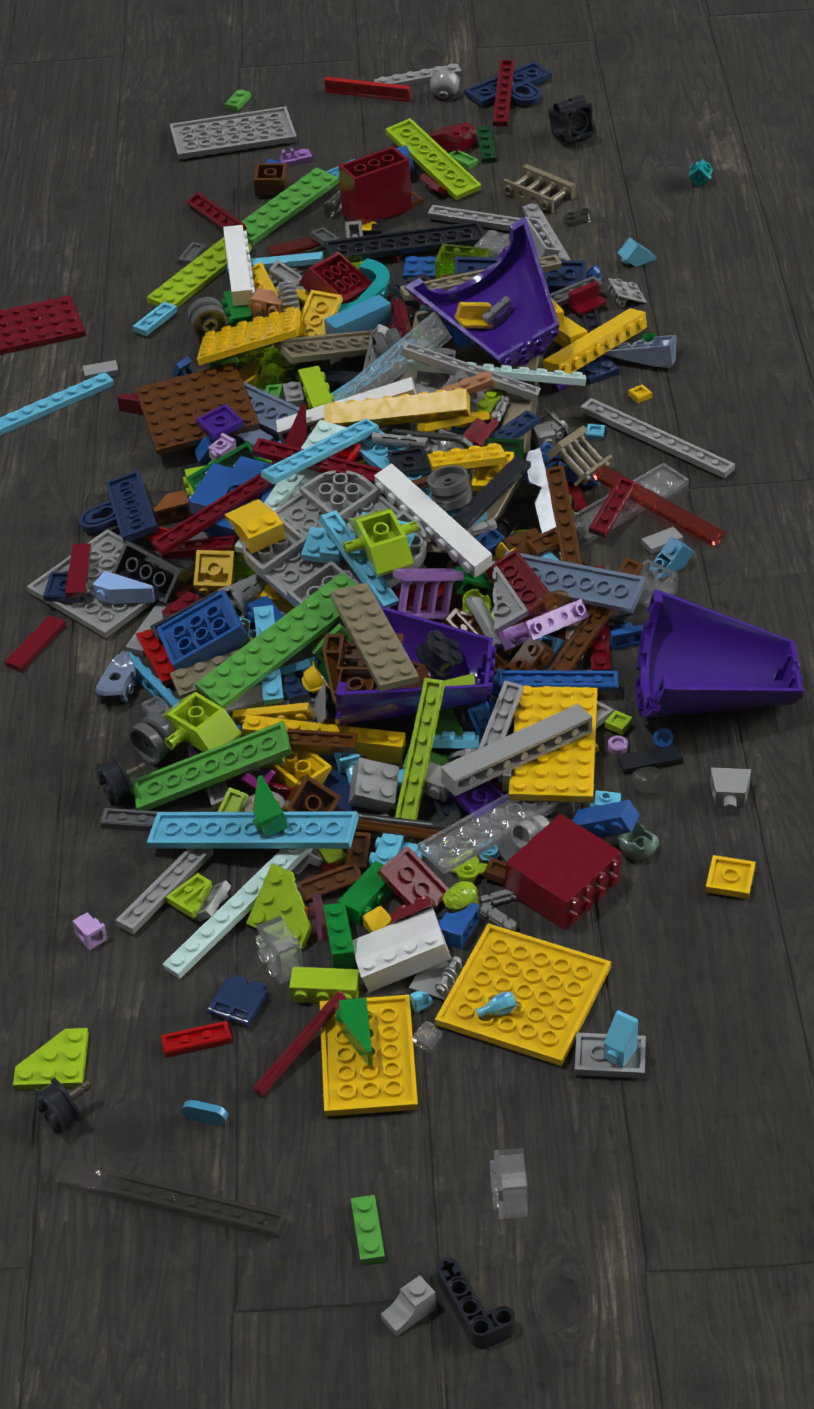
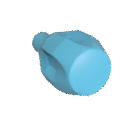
(498, 1005)

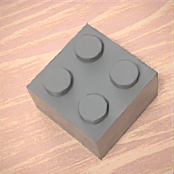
(373, 785)

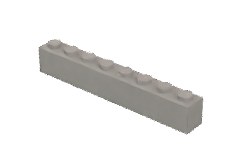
(516, 749)

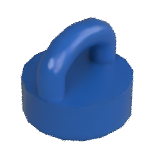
(594, 271)
(663, 737)

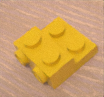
(213, 570)

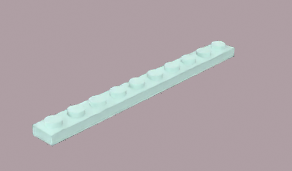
(522, 373)
(228, 915)

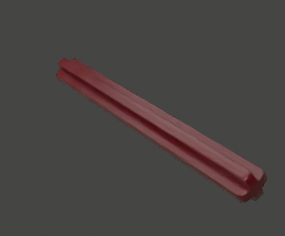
(298, 1044)

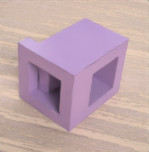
(221, 447)
(89, 931)

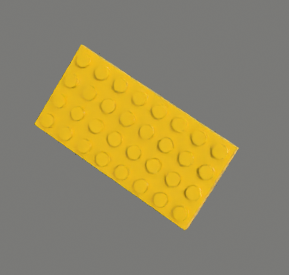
(564, 772)

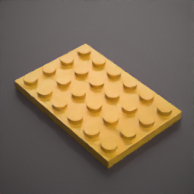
(387, 1085)

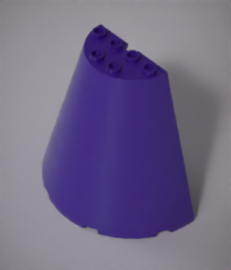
(523, 327)
(710, 662)
(373, 705)

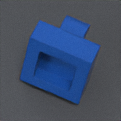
(183, 367)

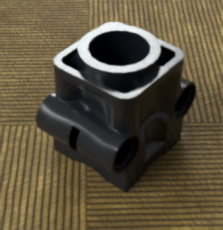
(572, 120)

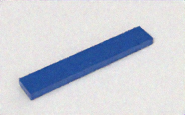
(539, 678)

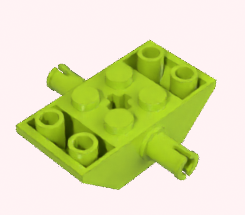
(382, 540)
(200, 723)

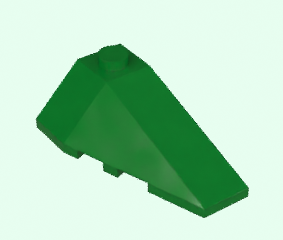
(227, 460)

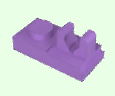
(297, 157)

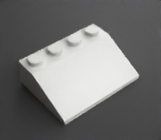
(400, 950)

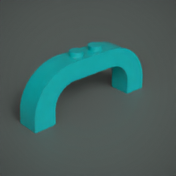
(378, 275)

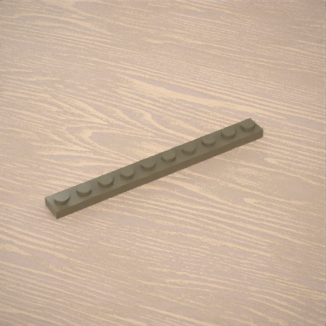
(548, 263)

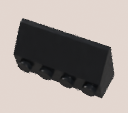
(152, 569)

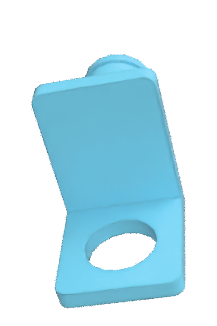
(346, 763)

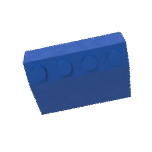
(203, 632)

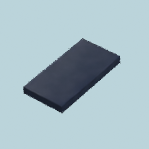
(339, 784)

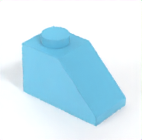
(635, 253)
(621, 1039)

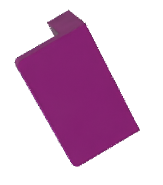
(251, 781)

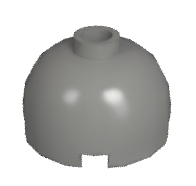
(444, 84)

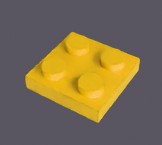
(730, 877)

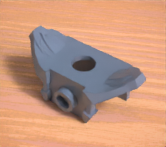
(124, 667)

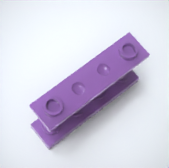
(421, 576)
(543, 624)

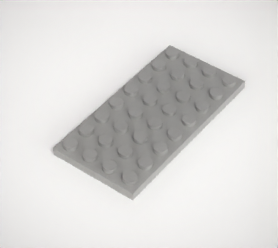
(232, 133)

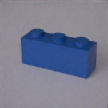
(608, 818)

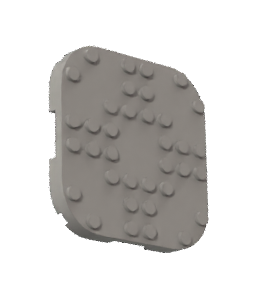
(328, 492)

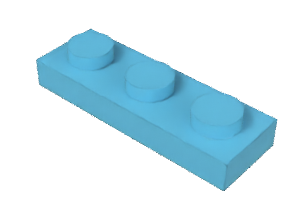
(155, 318)

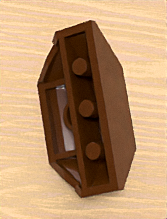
(467, 621)

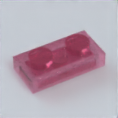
(318, 923)

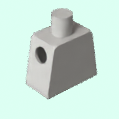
(730, 787)

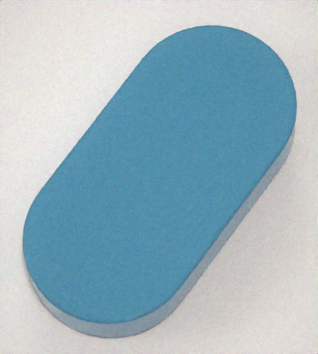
(204, 1113)

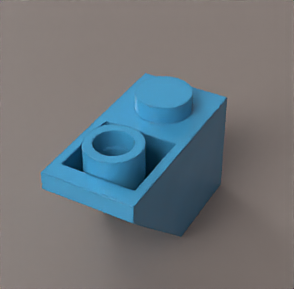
(674, 555)

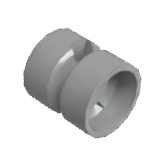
(527, 829)

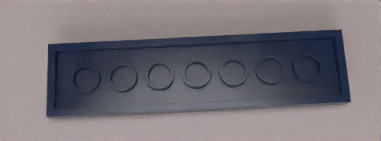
(571, 272)

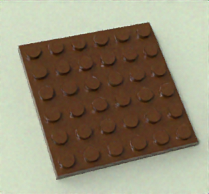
(176, 403)

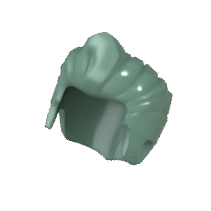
(638, 843)

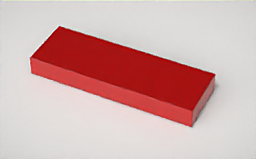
(196, 1039)

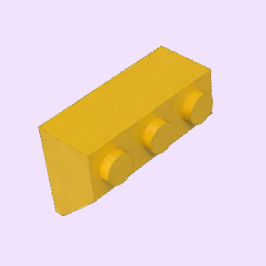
(299, 764)

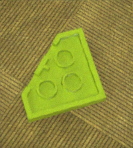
(281, 898)
(58, 1058)

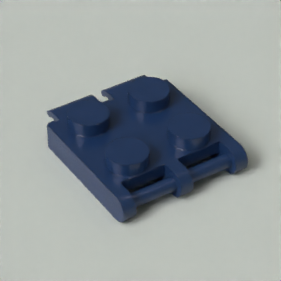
(238, 1000)

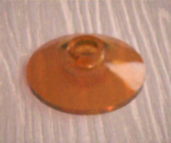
(551, 602)

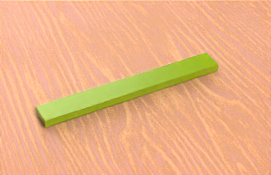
(420, 749)

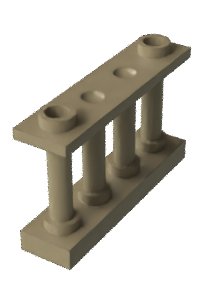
(541, 179)
(578, 442)

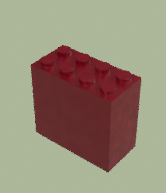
(375, 186)
(563, 871)

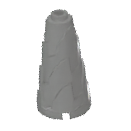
(245, 592)

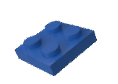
(419, 265)

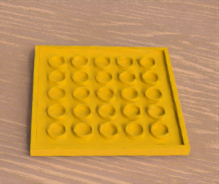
(249, 335)
(548, 982)

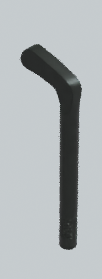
(435, 436)
(453, 817)

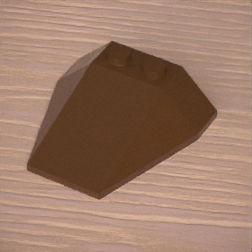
(346, 664)

